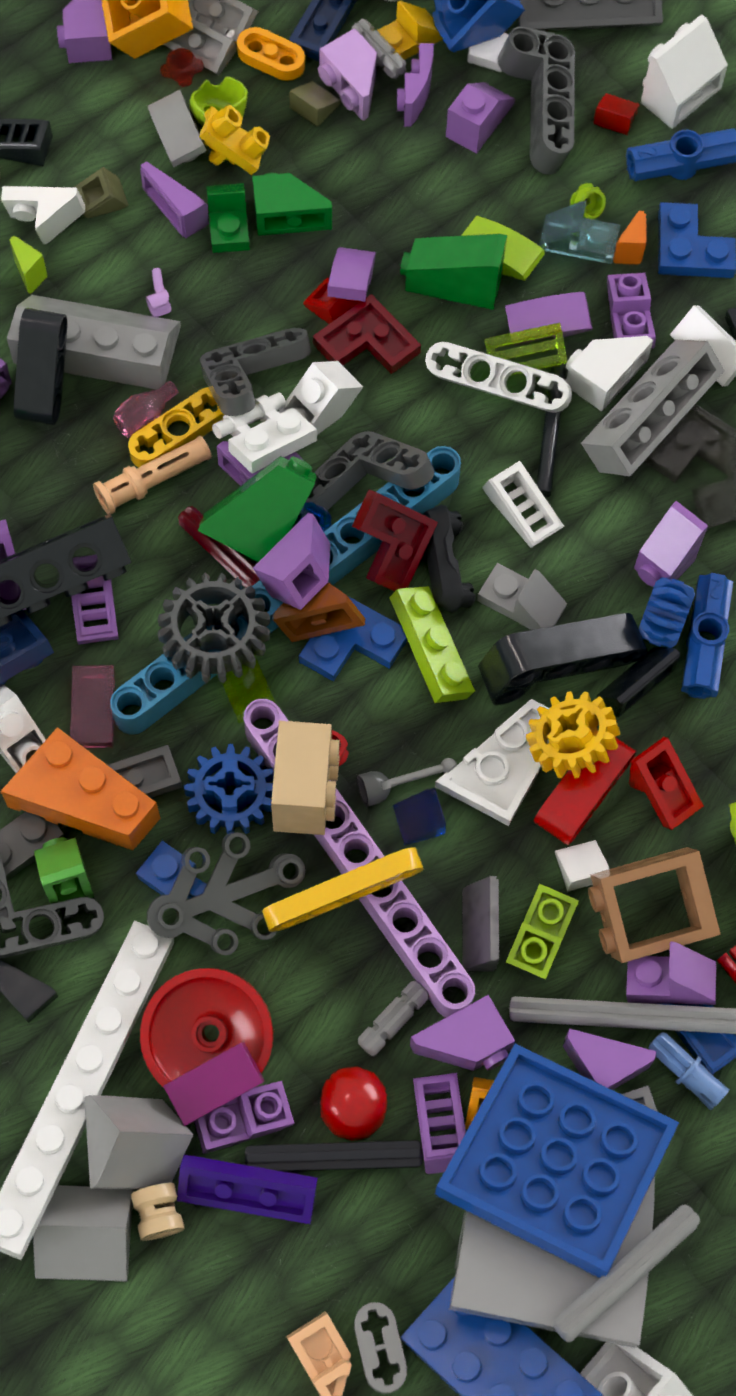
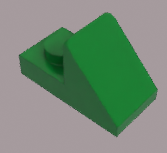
(228, 218)

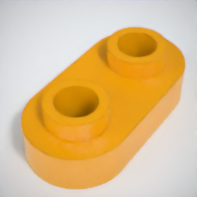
(275, 55)

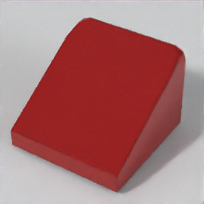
(615, 113)
(327, 307)

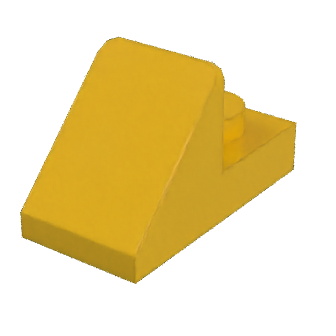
(410, 28)

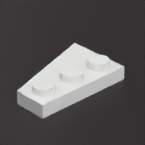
(499, 770)

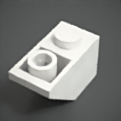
(323, 394)
(18, 731)

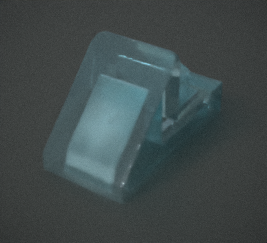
(579, 237)

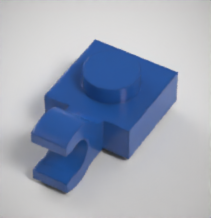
(162, 870)

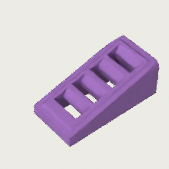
(180, 206)
(100, 632)
(439, 1149)

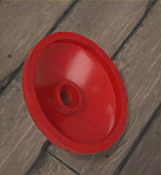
(182, 1008)

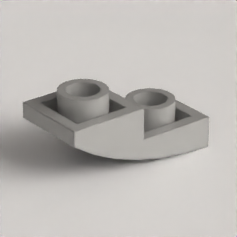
(177, 128)

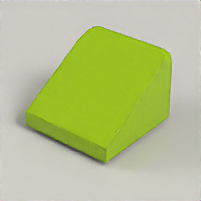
(29, 263)

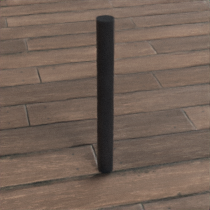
(550, 437)

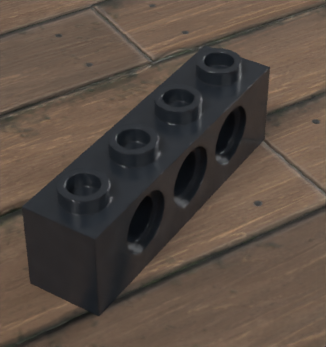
(20, 567)

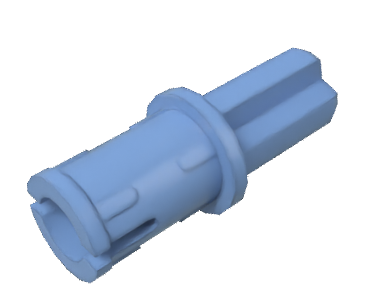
(689, 1070)

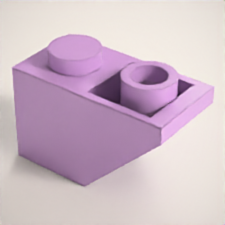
(350, 69)

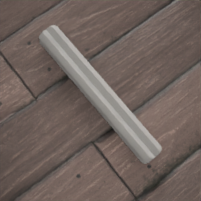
(626, 1273)

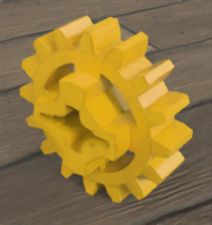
(572, 734)

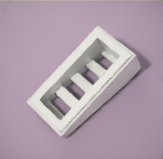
(525, 485)

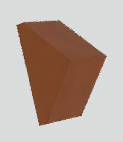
(324, 614)

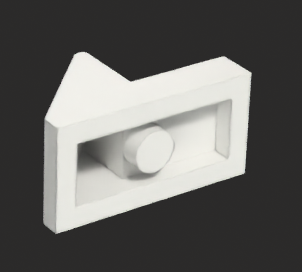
(51, 206)

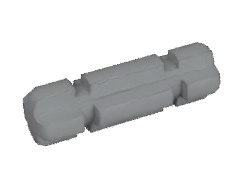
(393, 63)
(393, 1018)

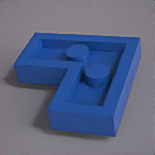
(687, 253)
(377, 639)

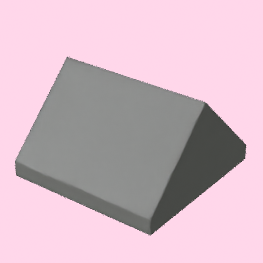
(133, 1142)
(84, 1235)

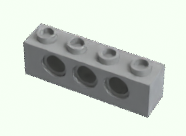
(652, 407)

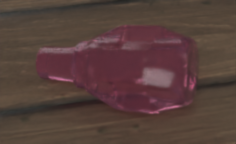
(142, 409)

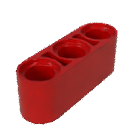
(578, 798)

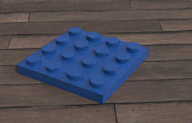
(558, 1160)

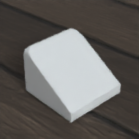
(579, 863)

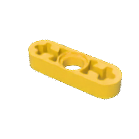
(182, 412)

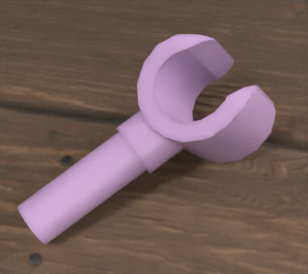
(159, 301)

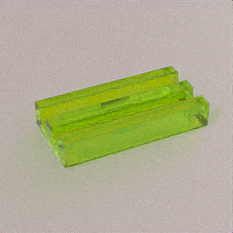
(526, 335)

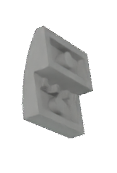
(215, 31)

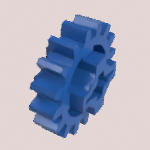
(214, 790)

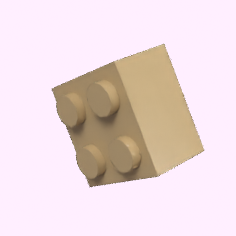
(302, 772)

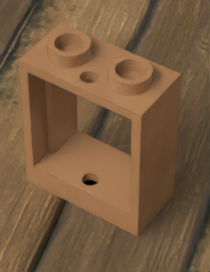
(693, 889)

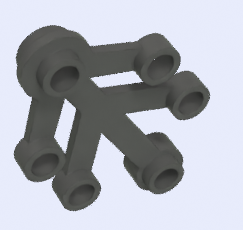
(219, 895)

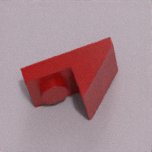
(665, 782)

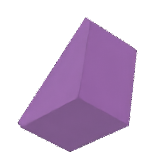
(605, 1059)

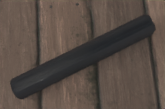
(336, 1156)

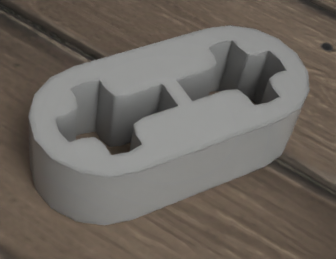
(392, 1347)

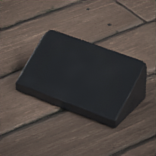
(639, 679)

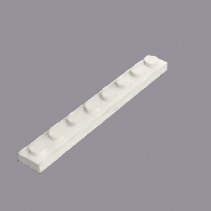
(82, 1074)

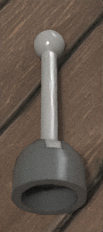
(376, 787)

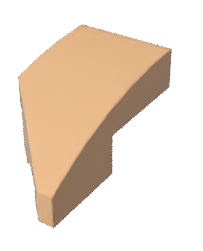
(322, 1354)

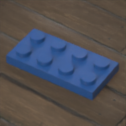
(489, 1355)

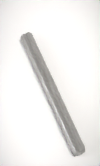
(623, 1015)

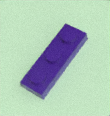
(246, 1189)

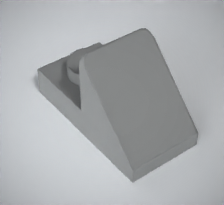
(524, 600)

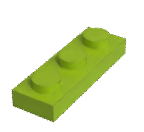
(432, 644)

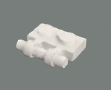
(273, 438)

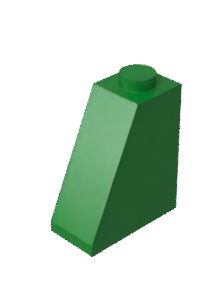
(456, 268)
(261, 509)

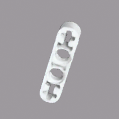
(499, 373)

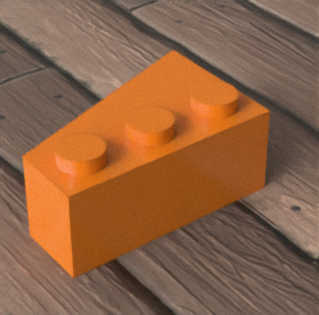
(82, 792)

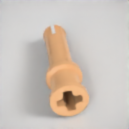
(135, 482)

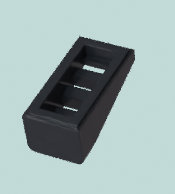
(23, 151)

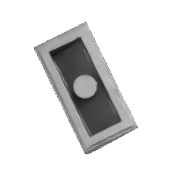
(480, 925)

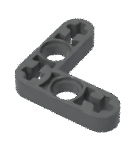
(227, 367)
(368, 454)
(70, 910)

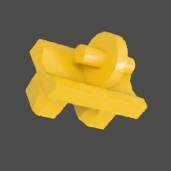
(229, 141)

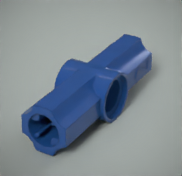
(682, 155)
(706, 656)

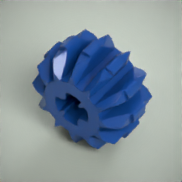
(666, 612)

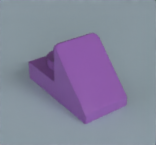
(675, 979)

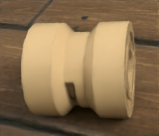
(157, 1211)

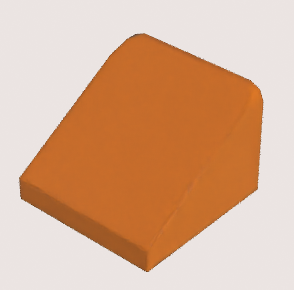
(632, 242)

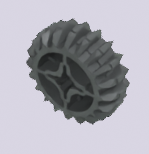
(195, 603)

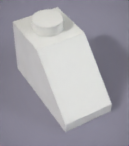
(606, 367)

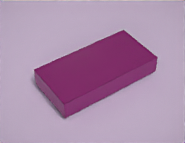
(214, 1083)

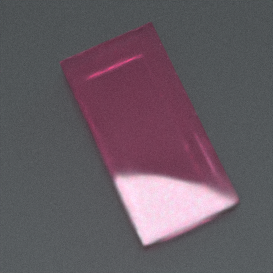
(90, 705)

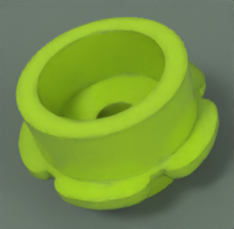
(595, 200)

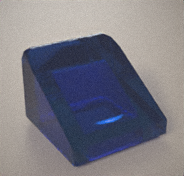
(420, 817)

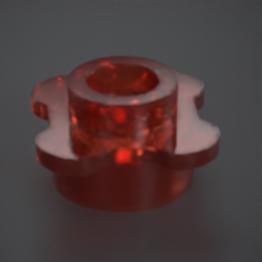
(179, 59)

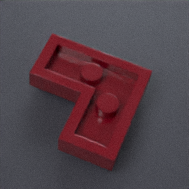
(369, 328)
(402, 535)

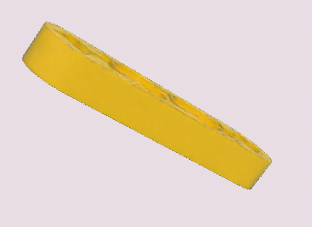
(342, 889)

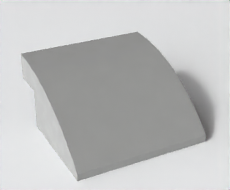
(528, 1286)

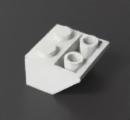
(683, 72)

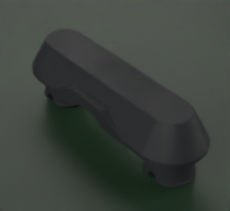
(443, 566)

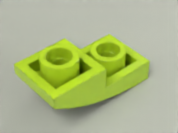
(520, 252)
(542, 931)

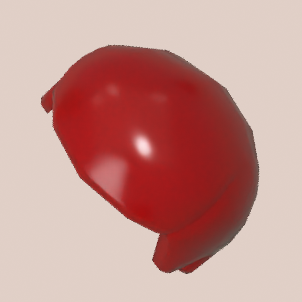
(353, 1103)

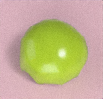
(219, 96)

